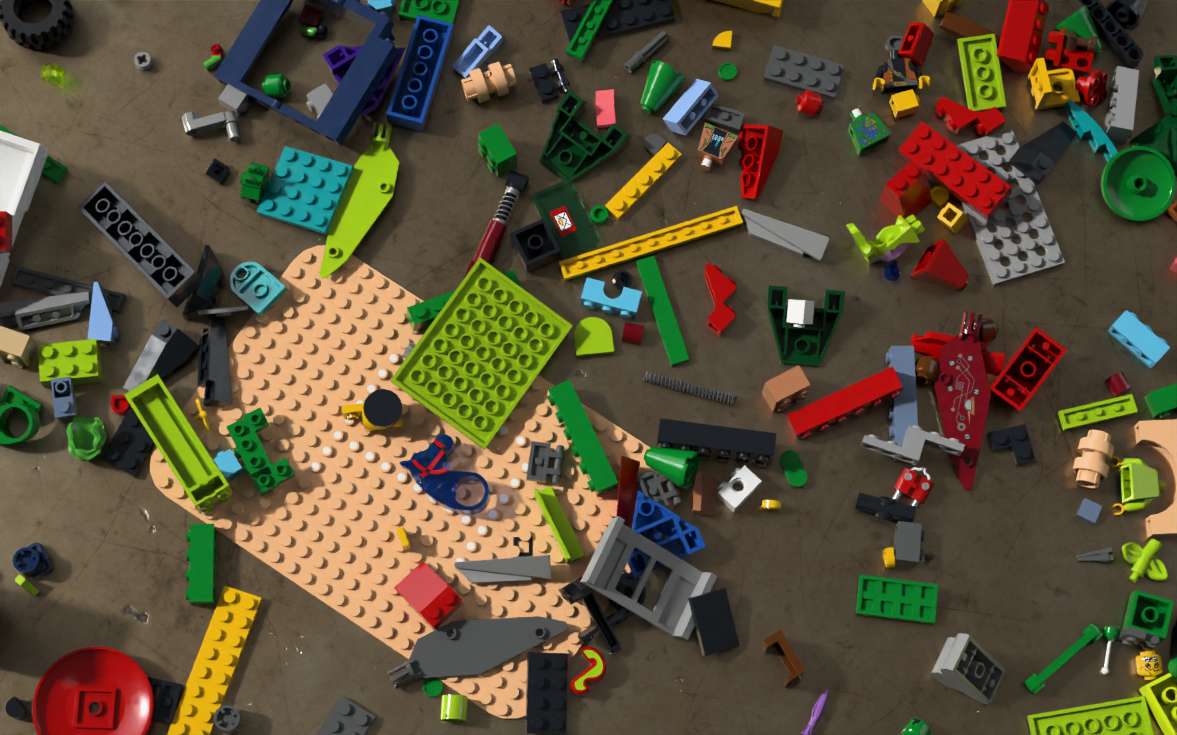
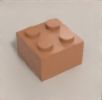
(786, 389)

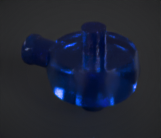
(892, 271)

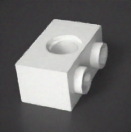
(735, 499)

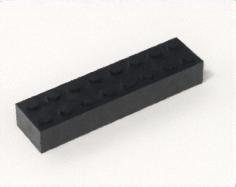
(141, 244)

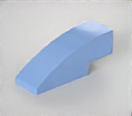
(478, 51)

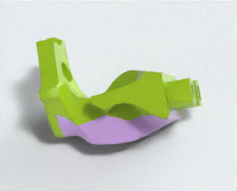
(890, 240)

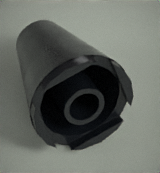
(1127, 12)

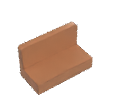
(704, 495)

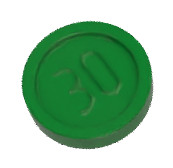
(727, 71)
(432, 687)

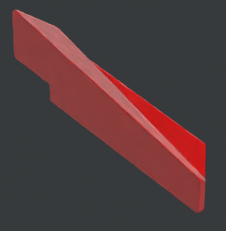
(627, 489)

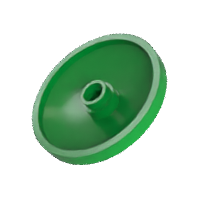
(1154, 183)

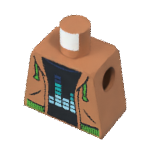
(715, 146)

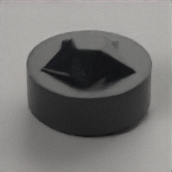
(622, 279)

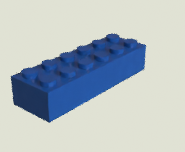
(420, 73)

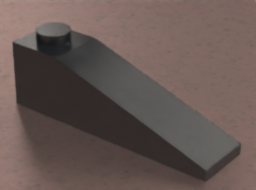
(1041, 154)
(162, 354)

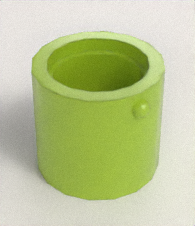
(454, 708)

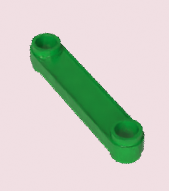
(1091, 634)

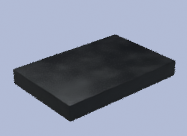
(713, 622)

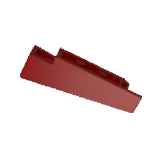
(933, 342)

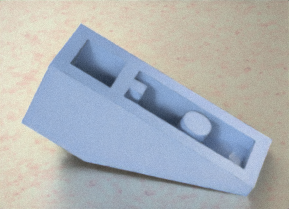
(102, 322)

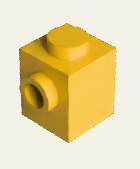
(904, 103)
(952, 218)

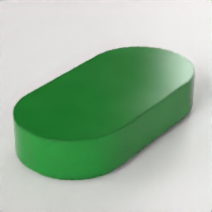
(793, 468)

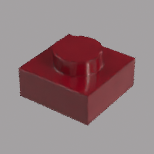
(310, 16)

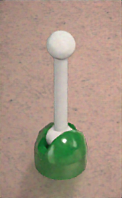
(1110, 634)

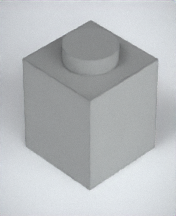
(233, 100)

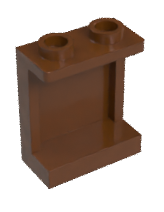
(787, 655)

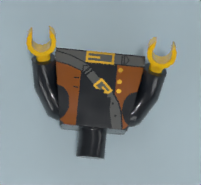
(898, 75)

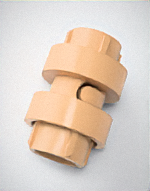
(496, 80)
(1092, 466)

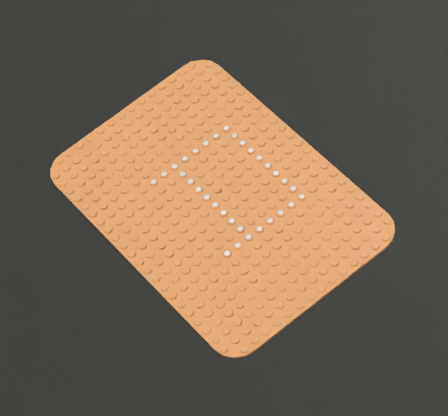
(340, 513)

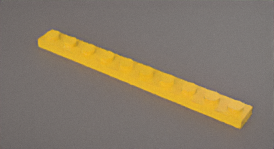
(650, 243)

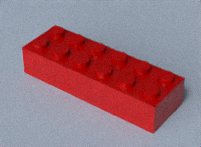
(955, 171)

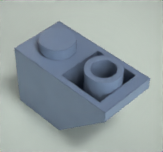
(64, 398)

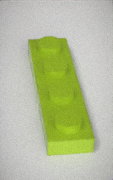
(1097, 412)

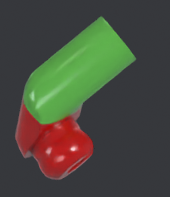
(216, 58)

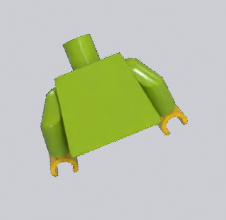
(1138, 484)

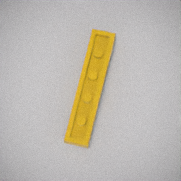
(643, 181)

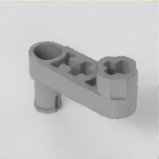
(194, 125)

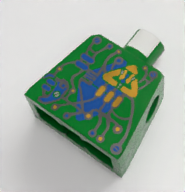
(867, 131)

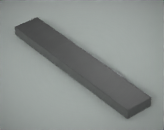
(55, 286)

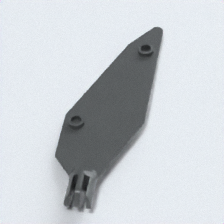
(474, 646)

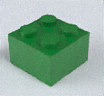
(497, 150)
(1148, 614)

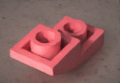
(605, 108)

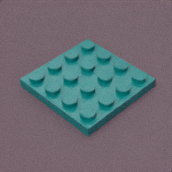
(305, 190)

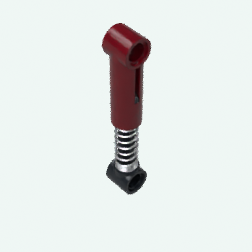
(515, 185)

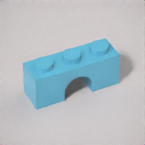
(625, 305)

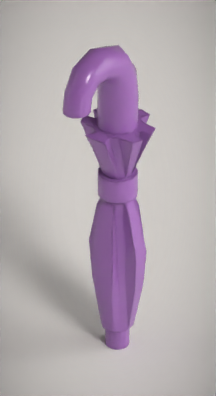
(817, 712)

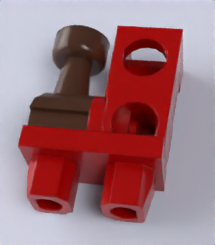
(1067, 53)

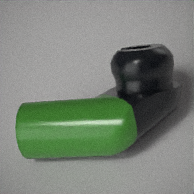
(314, 32)

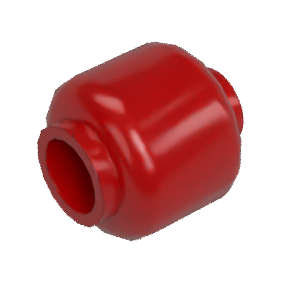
(809, 103)

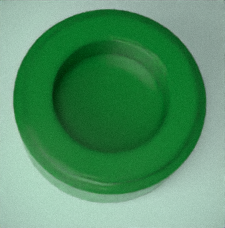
(599, 215)

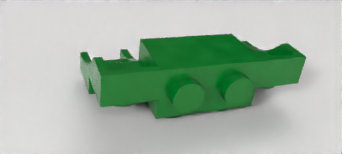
(257, 464)

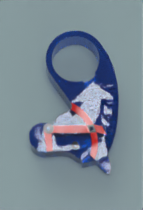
(432, 475)

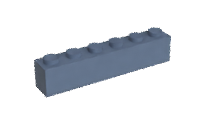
(904, 407)

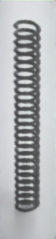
(697, 390)

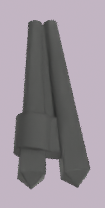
(1098, 556)

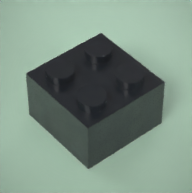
(535, 245)

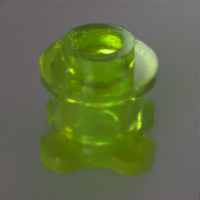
(52, 72)

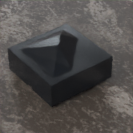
(216, 171)

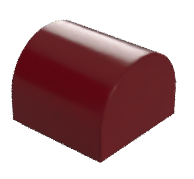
(632, 333)
(1118, 384)

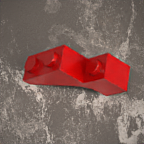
(961, 118)
(721, 290)

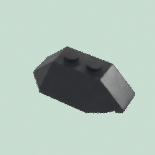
(207, 292)

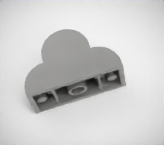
(968, 669)

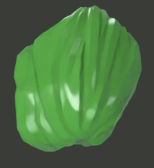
(85, 437)

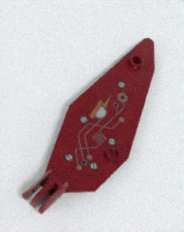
(964, 396)

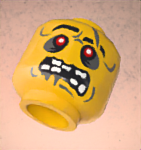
(1149, 664)

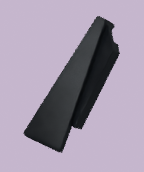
(214, 364)

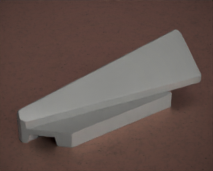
(785, 235)
(42, 310)
(505, 569)

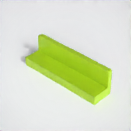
(558, 525)

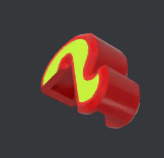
(592, 674)

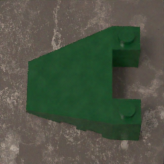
(576, 147)
(805, 344)

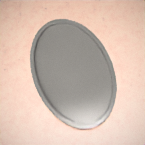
(225, 311)

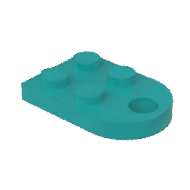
(257, 288)

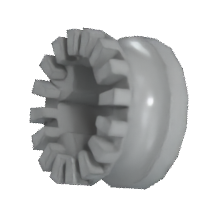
(144, 66)

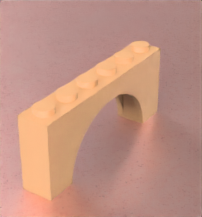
(1162, 437)

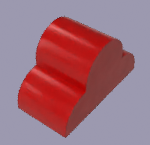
(1028, 369)

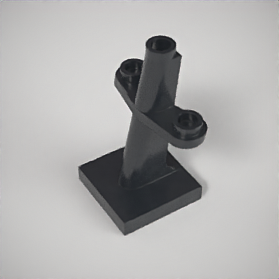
(577, 590)

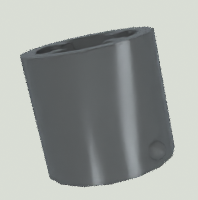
(228, 719)

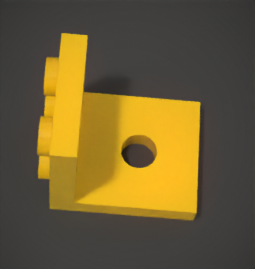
(1043, 82)

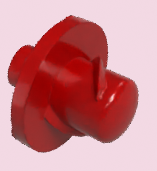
(1093, 87)

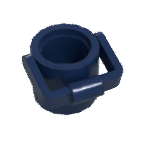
(30, 563)

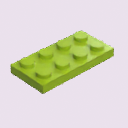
(981, 72)

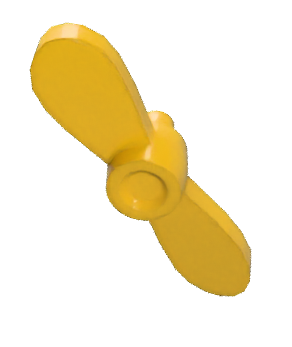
(202, 415)

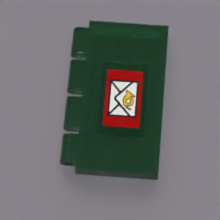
(565, 219)

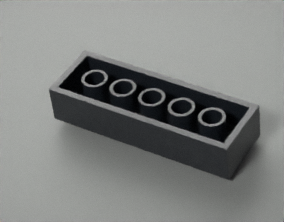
(718, 442)

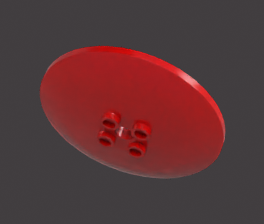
(91, 677)

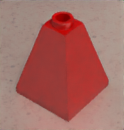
(940, 267)

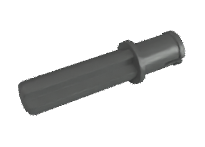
(641, 56)

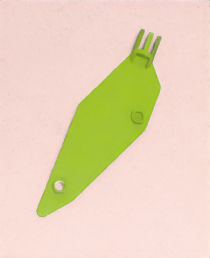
(363, 200)

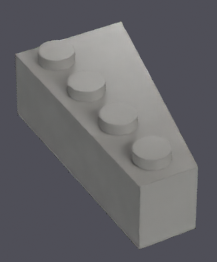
(1122, 104)

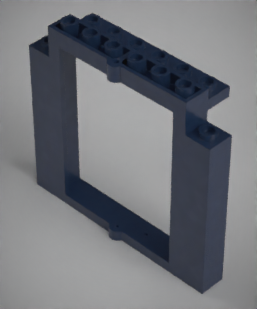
(355, 86)

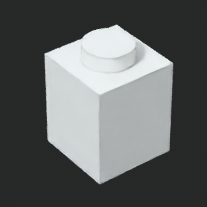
(800, 312)

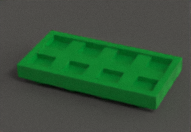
(896, 599)

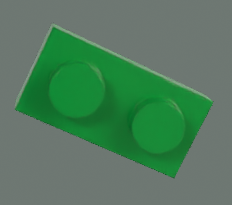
(14, 395)

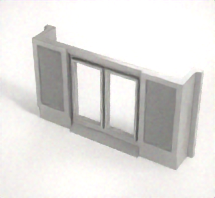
(672, 608)

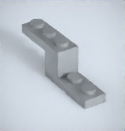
(912, 445)

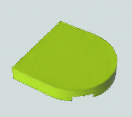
(593, 337)

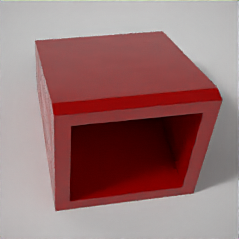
(907, 191)

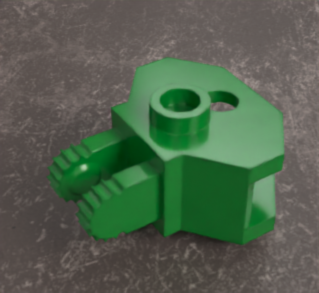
(254, 181)

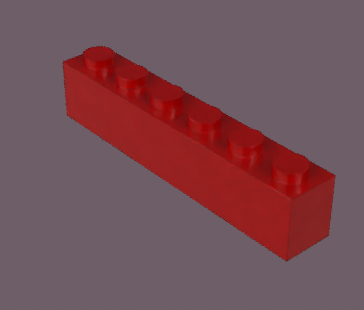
(845, 402)

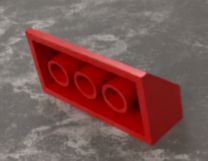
(1022, 33)

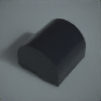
(16, 709)

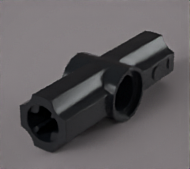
(886, 507)

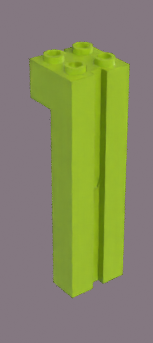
(179, 444)

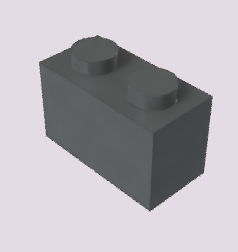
(907, 543)

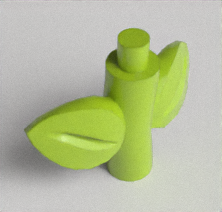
(1144, 560)

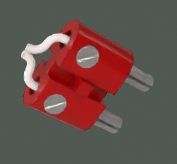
(913, 485)

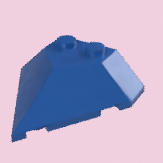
(665, 530)

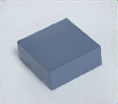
(1089, 511)

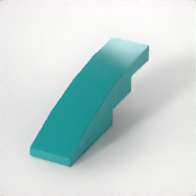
(1089, 128)

